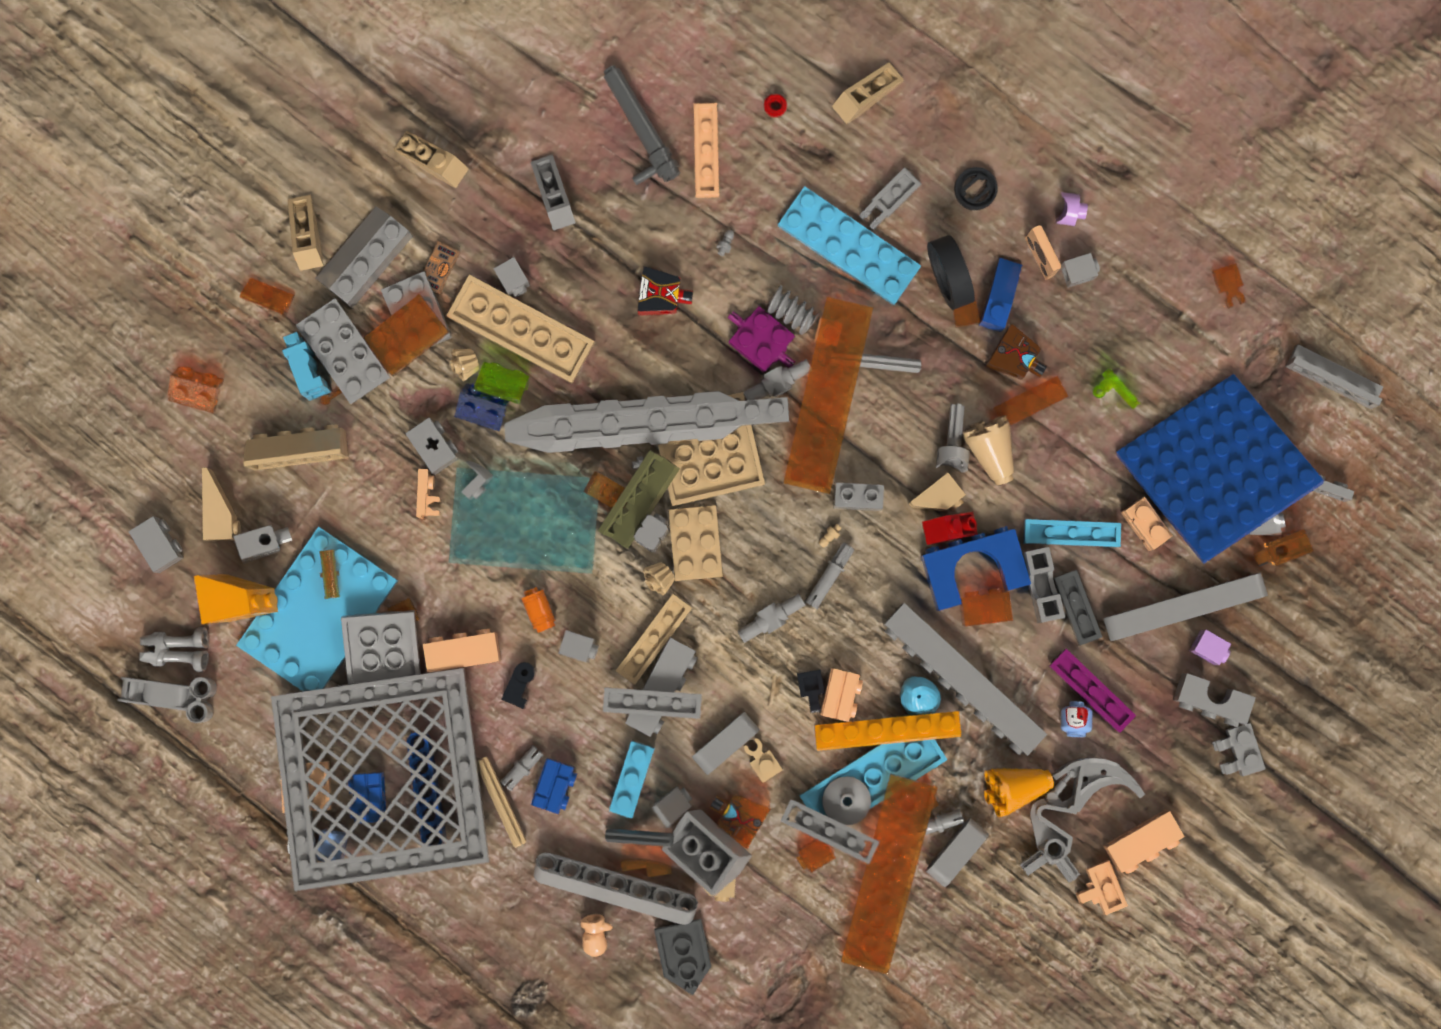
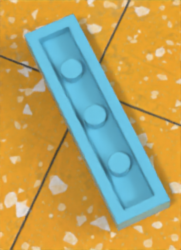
(1072, 533)

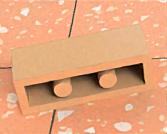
(461, 651)
(1144, 842)

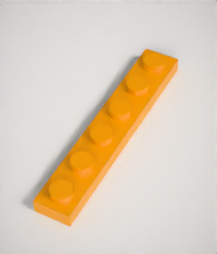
(888, 730)

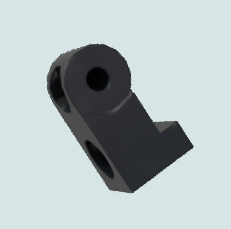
(518, 683)

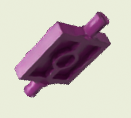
(761, 339)

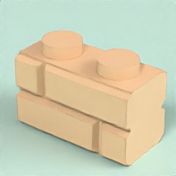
(1146, 524)
(841, 694)

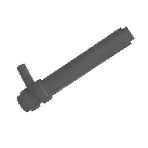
(659, 154)

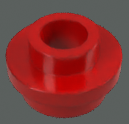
(775, 98)

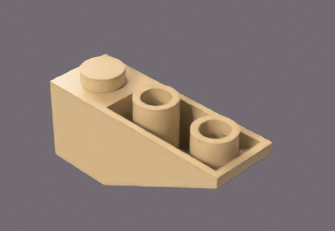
(431, 159)

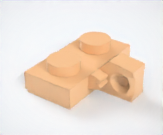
(1103, 888)

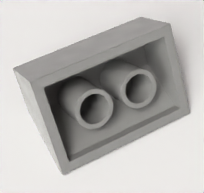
(706, 852)

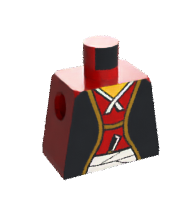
(661, 293)

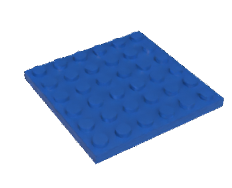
(1219, 468)

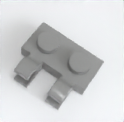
(1244, 748)

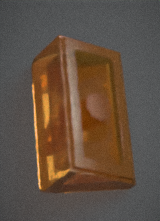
(267, 297)

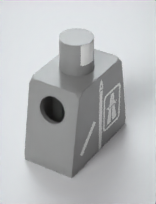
(250, 544)

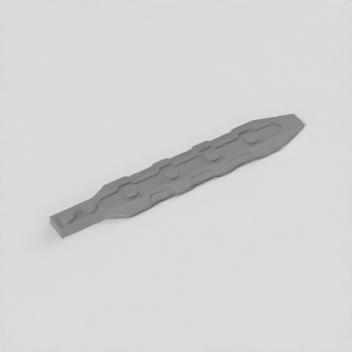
(641, 421)

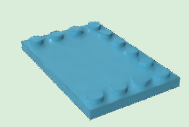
(306, 633)

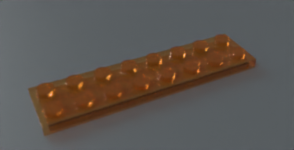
(828, 395)
(889, 874)

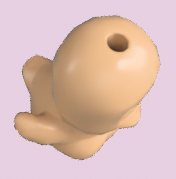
(593, 938)

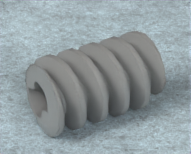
(792, 311)

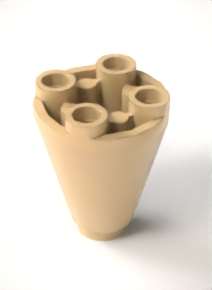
(992, 448)

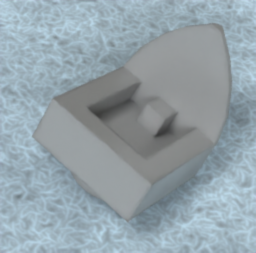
(476, 486)

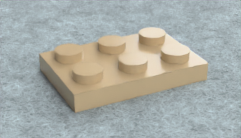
(695, 543)

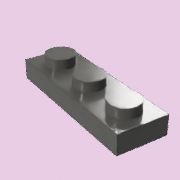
(1077, 607)

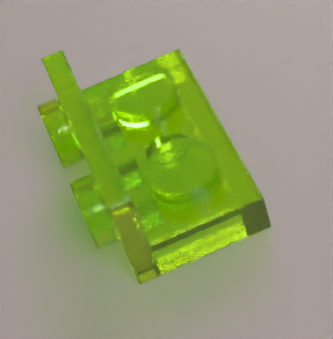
(502, 382)

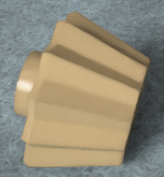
(464, 363)
(658, 578)

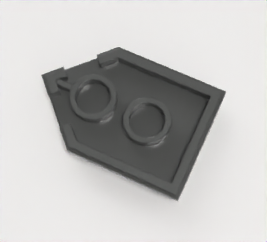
(683, 954)

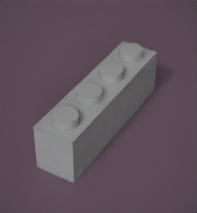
(665, 677)

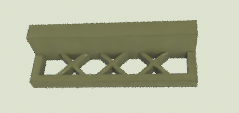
(640, 499)

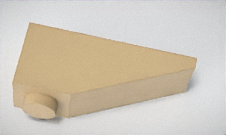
(867, 92)
(304, 233)
(218, 515)

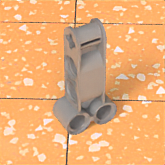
(170, 695)

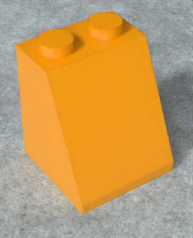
(232, 598)

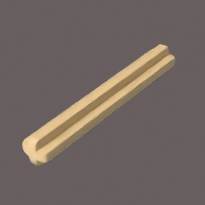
(501, 802)

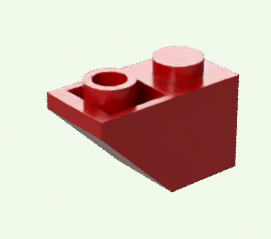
(950, 528)

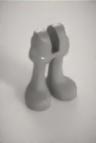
(162, 643)

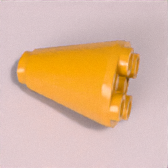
(1015, 788)

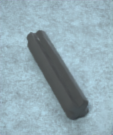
(639, 837)

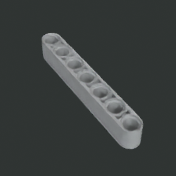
(1185, 607)
(627, 886)

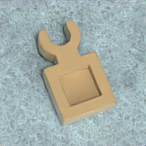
(764, 763)

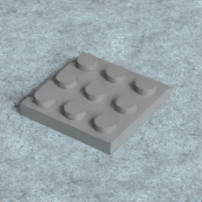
(380, 646)

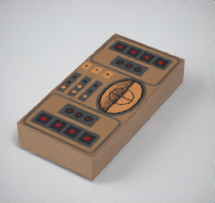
(440, 266)

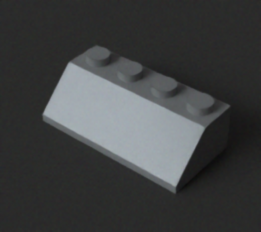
(364, 256)

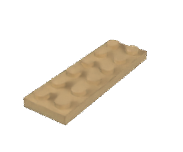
(520, 329)

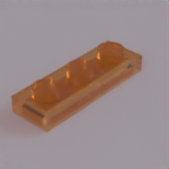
(1032, 401)

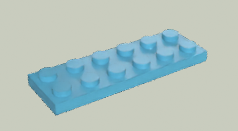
(849, 245)
(875, 766)

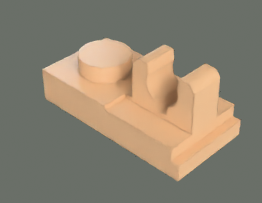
(425, 483)

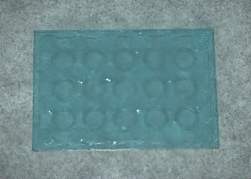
(525, 522)

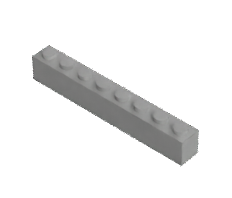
(964, 679)

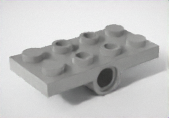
(343, 351)

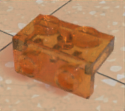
(194, 389)

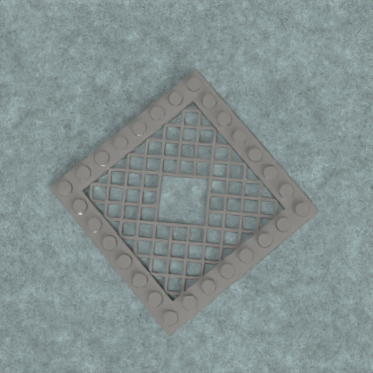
(287, 711)

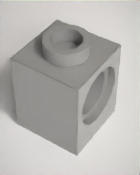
(1080, 270)
(512, 277)

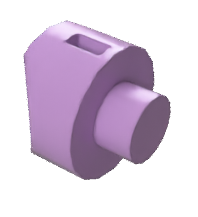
(1072, 209)

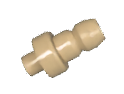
(832, 532)

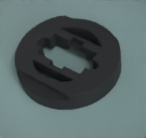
(981, 174)

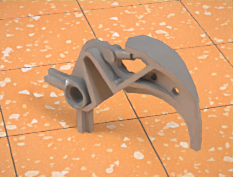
(1047, 832)

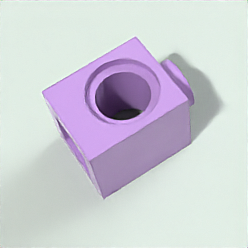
(1211, 647)

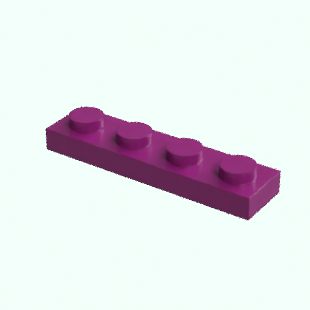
(1092, 690)

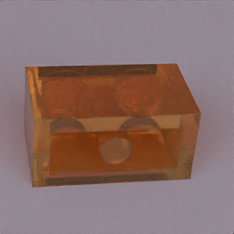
(985, 609)

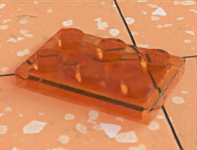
(406, 335)

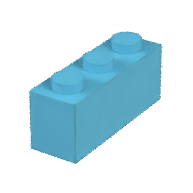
(631, 779)

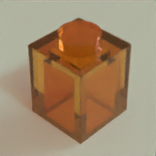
(814, 855)

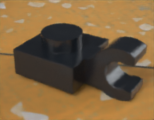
(811, 686)

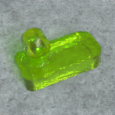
(1113, 381)

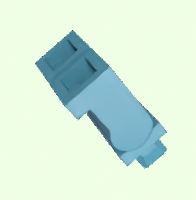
(304, 367)

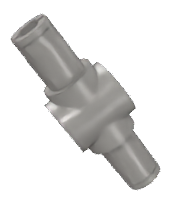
(778, 381)
(771, 618)

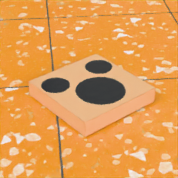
(1043, 252)

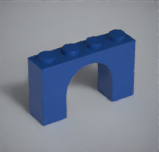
(1001, 547)

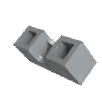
(1044, 596)
(1193, 694)

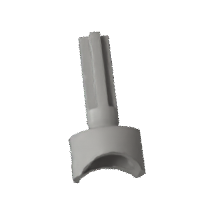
(953, 454)

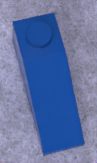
(1001, 295)

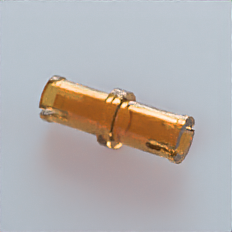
(329, 574)

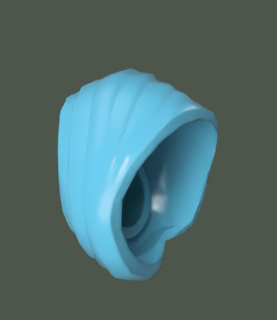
(919, 696)

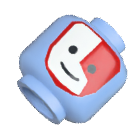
(1076, 719)

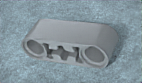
(725, 743)
(957, 852)

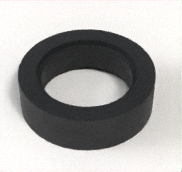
(951, 272)

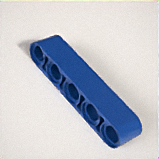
(417, 784)

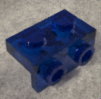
(481, 408)

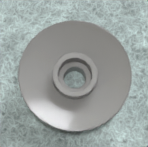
(842, 788)

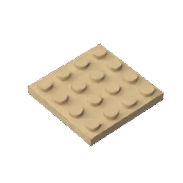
(713, 466)

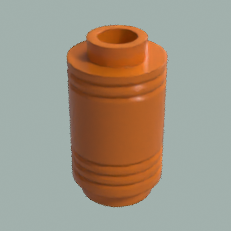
(538, 609)

